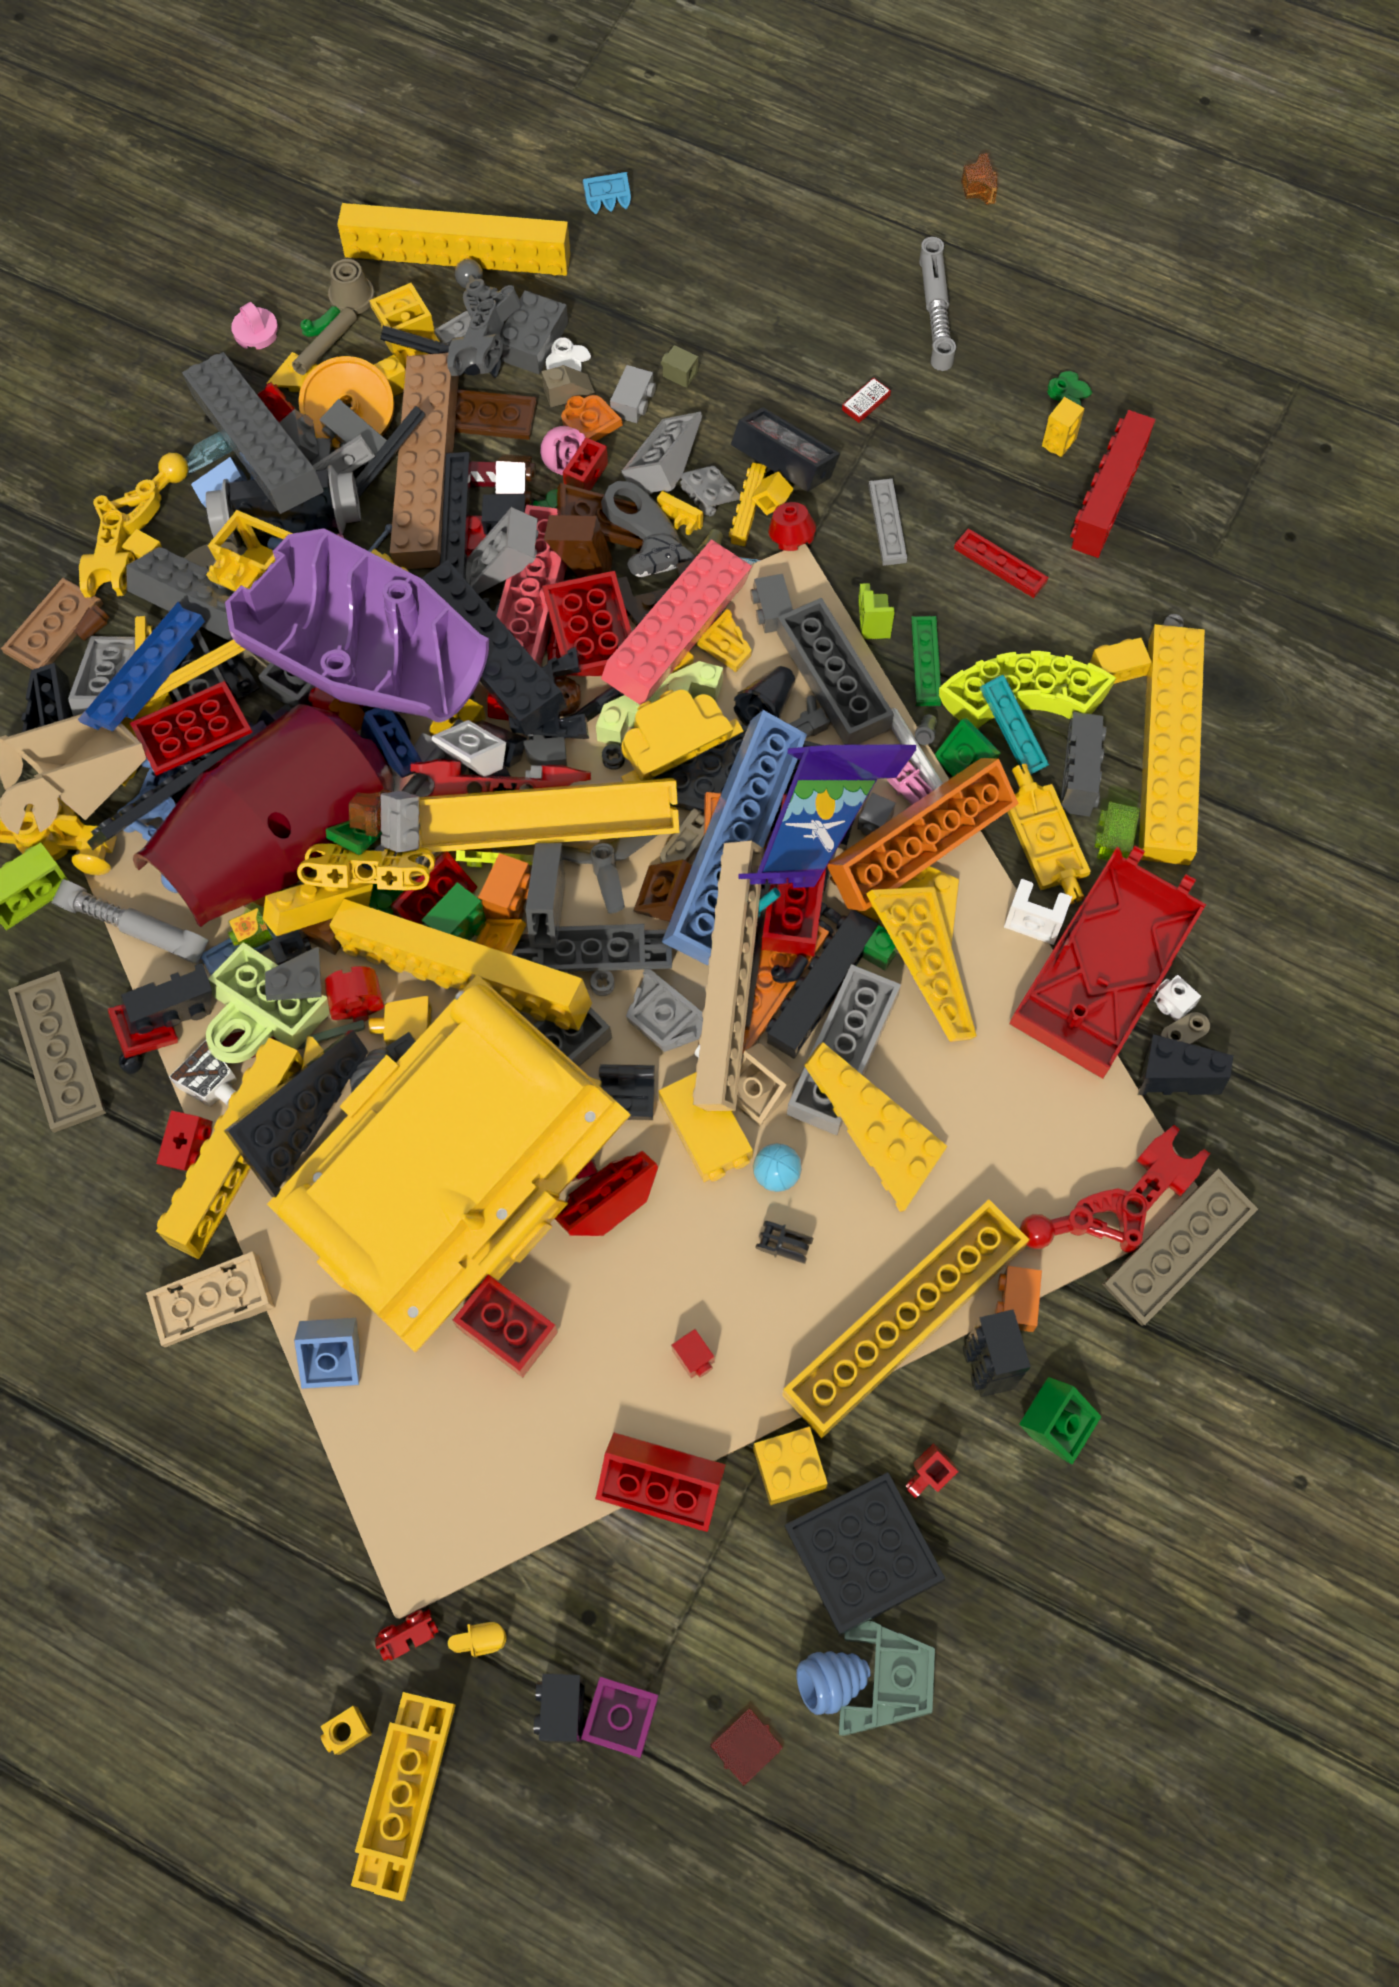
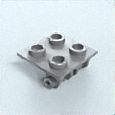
(708, 488)

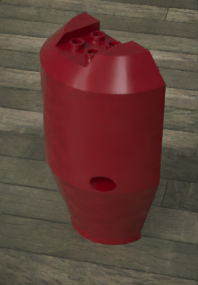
(261, 810)

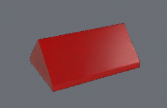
(416, 904)

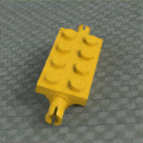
(1047, 836)

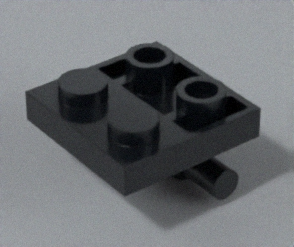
(631, 1087)

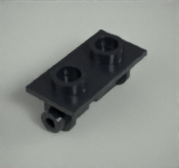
(238, 677)

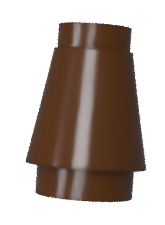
(91, 622)

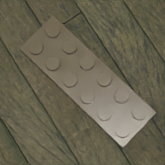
(56, 1052)
(1179, 1247)

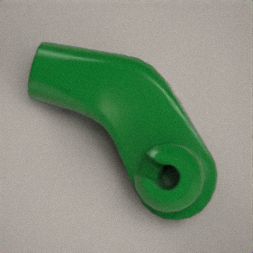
(314, 328)

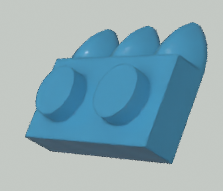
(607, 190)

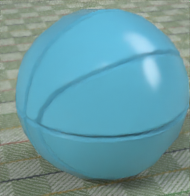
(777, 1167)

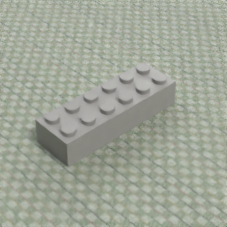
(852, 1033)

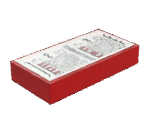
(866, 400)

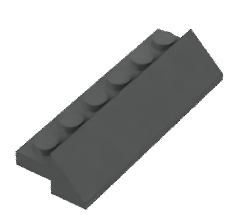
(601, 949)

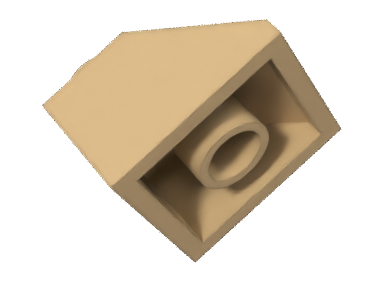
(763, 1082)

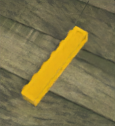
(747, 507)

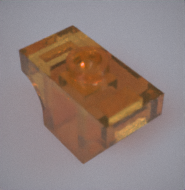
(980, 180)
(366, 812)

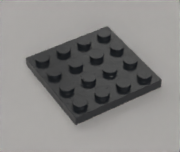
(864, 1553)

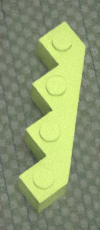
(620, 713)

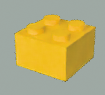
(790, 1466)

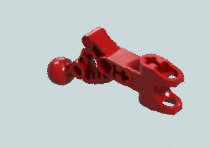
(1164, 1171)

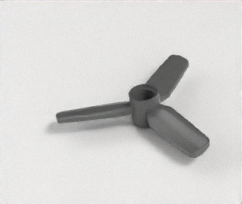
(603, 859)

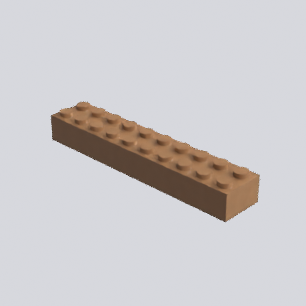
(421, 462)

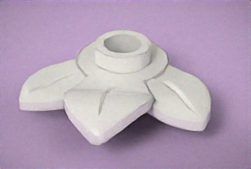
(570, 357)

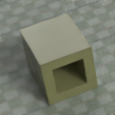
(680, 366)

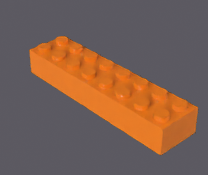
(923, 832)

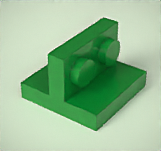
(964, 748)

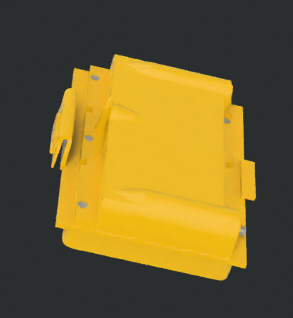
(448, 1163)

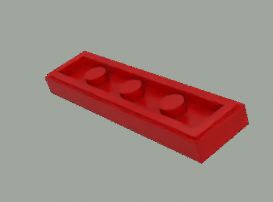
(1001, 563)

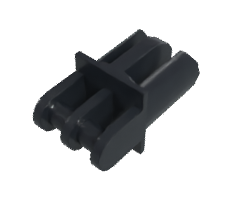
(789, 1244)

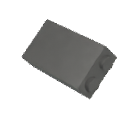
(545, 895)

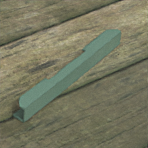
(335, 1032)

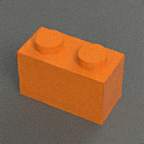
(1022, 1293)

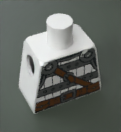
(204, 1077)

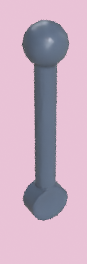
(388, 529)

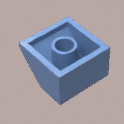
(327, 1352)

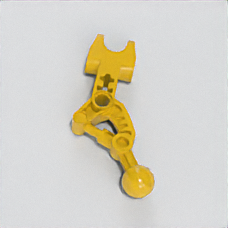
(109, 559)

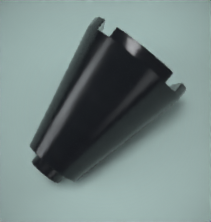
(766, 694)

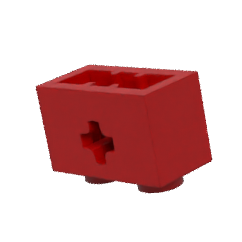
(586, 465)
(183, 1140)

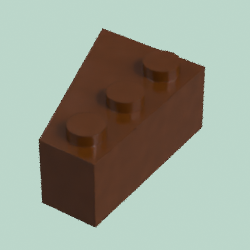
(579, 543)

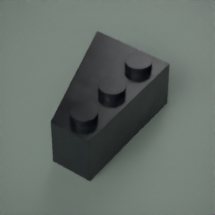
(46, 697)
(168, 1003)
(1183, 1068)

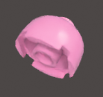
(559, 447)

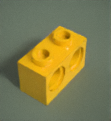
(1062, 427)

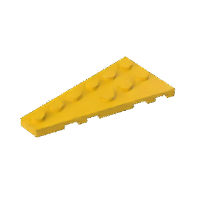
(922, 940)
(883, 1131)

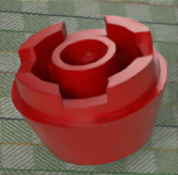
(791, 526)

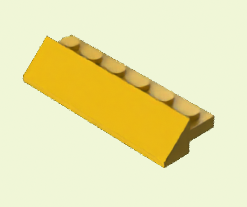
(401, 1796)

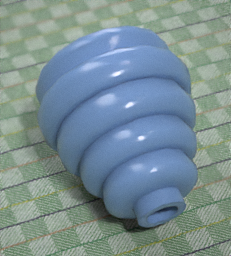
(831, 1680)

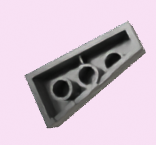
(1083, 764)

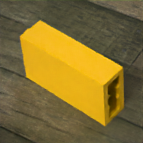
(709, 1137)

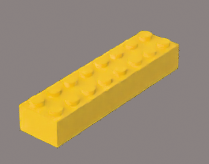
(220, 1167)

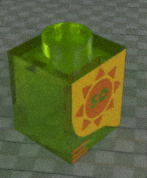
(249, 929)

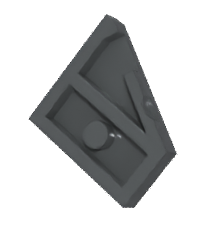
(295, 978)

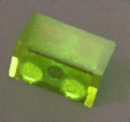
(1118, 830)

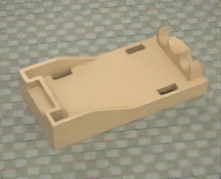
(210, 1299)

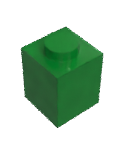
(880, 949)

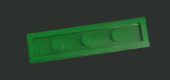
(926, 660)

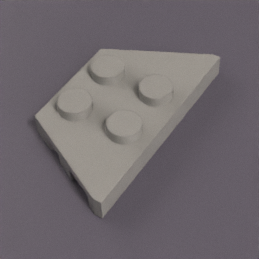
(664, 1014)

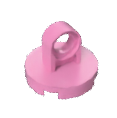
(254, 327)

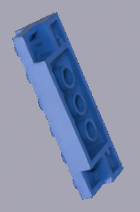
(144, 670)

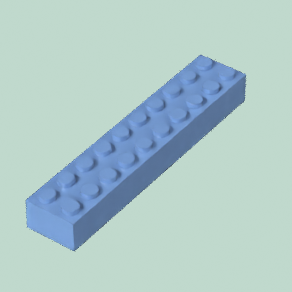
(741, 814)

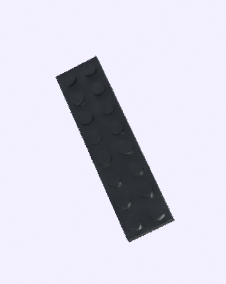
(164, 791)

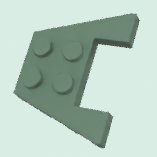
(900, 1680)

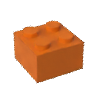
(506, 889)

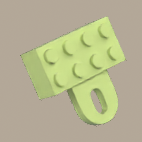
(241, 988)

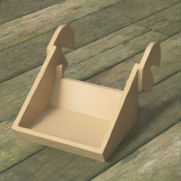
(72, 764)

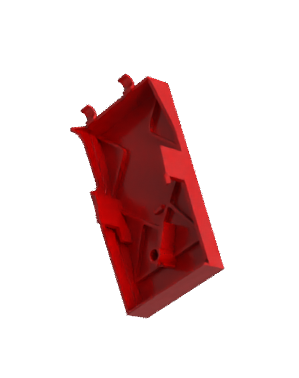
(1108, 963)

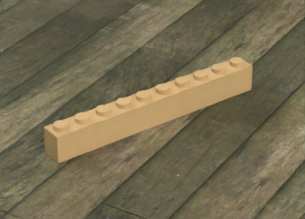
(728, 979)

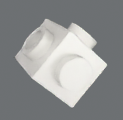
(1176, 998)

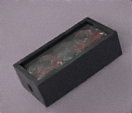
(785, 449)

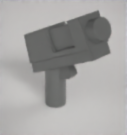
(813, 720)

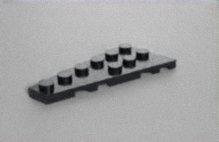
(288, 1118)

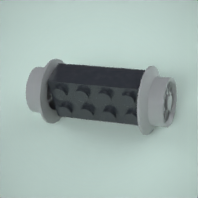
(329, 509)

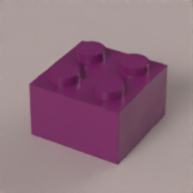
(620, 1717)

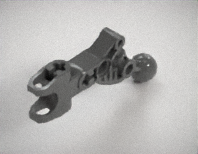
(487, 312)

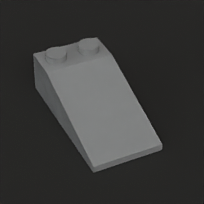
(663, 454)
(503, 551)
(99, 665)

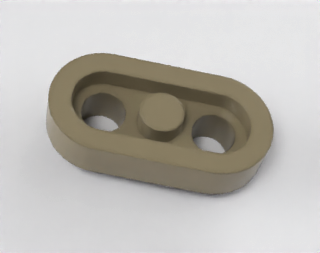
(1186, 1030)

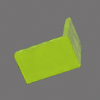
(874, 614)

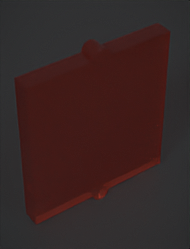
(746, 1747)

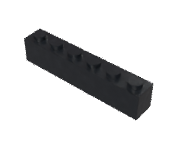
(821, 985)

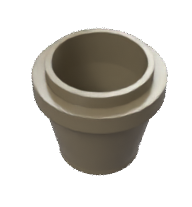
(350, 287)

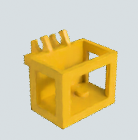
(234, 569)

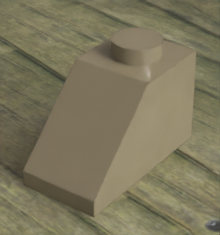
(563, 383)

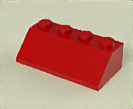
(660, 1481)

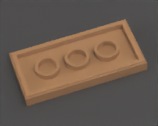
(49, 626)

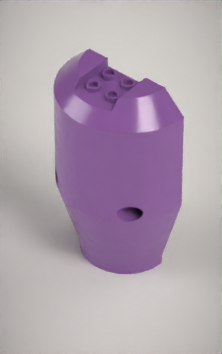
(358, 628)

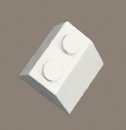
(473, 747)

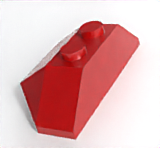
(608, 1196)

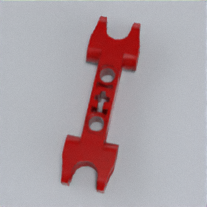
(450, 781)

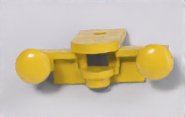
(63, 834)

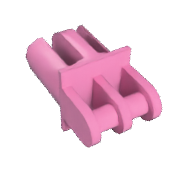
(911, 786)

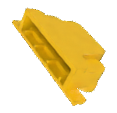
(674, 732)

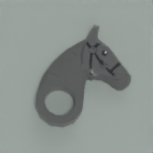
(661, 542)

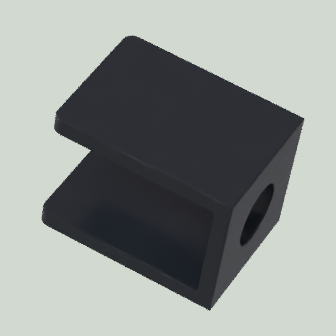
(497, 505)

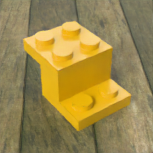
(405, 312)

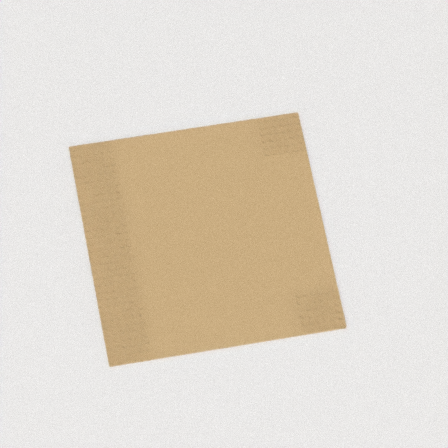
(473, 1466)

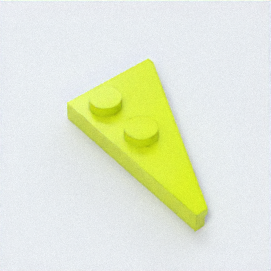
(475, 858)

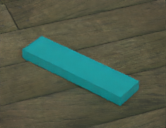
(1013, 724)

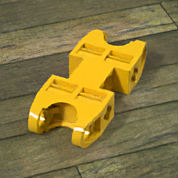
(350, 869)

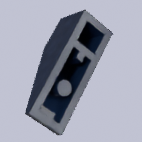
(390, 739)

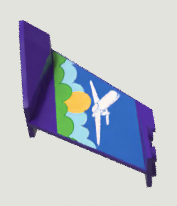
(822, 806)

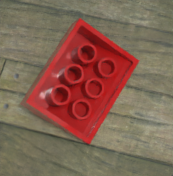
(590, 617)
(190, 728)

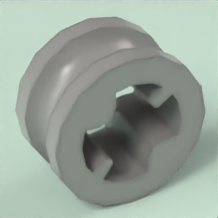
(604, 991)

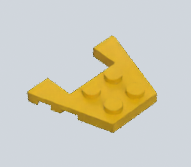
(946, 891)

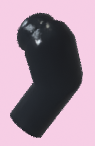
(789, 974)

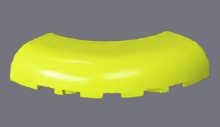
(1036, 681)

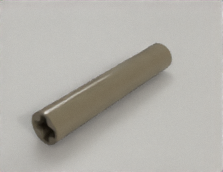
(324, 341)

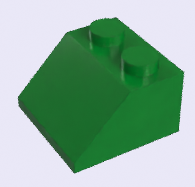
(1060, 1419)

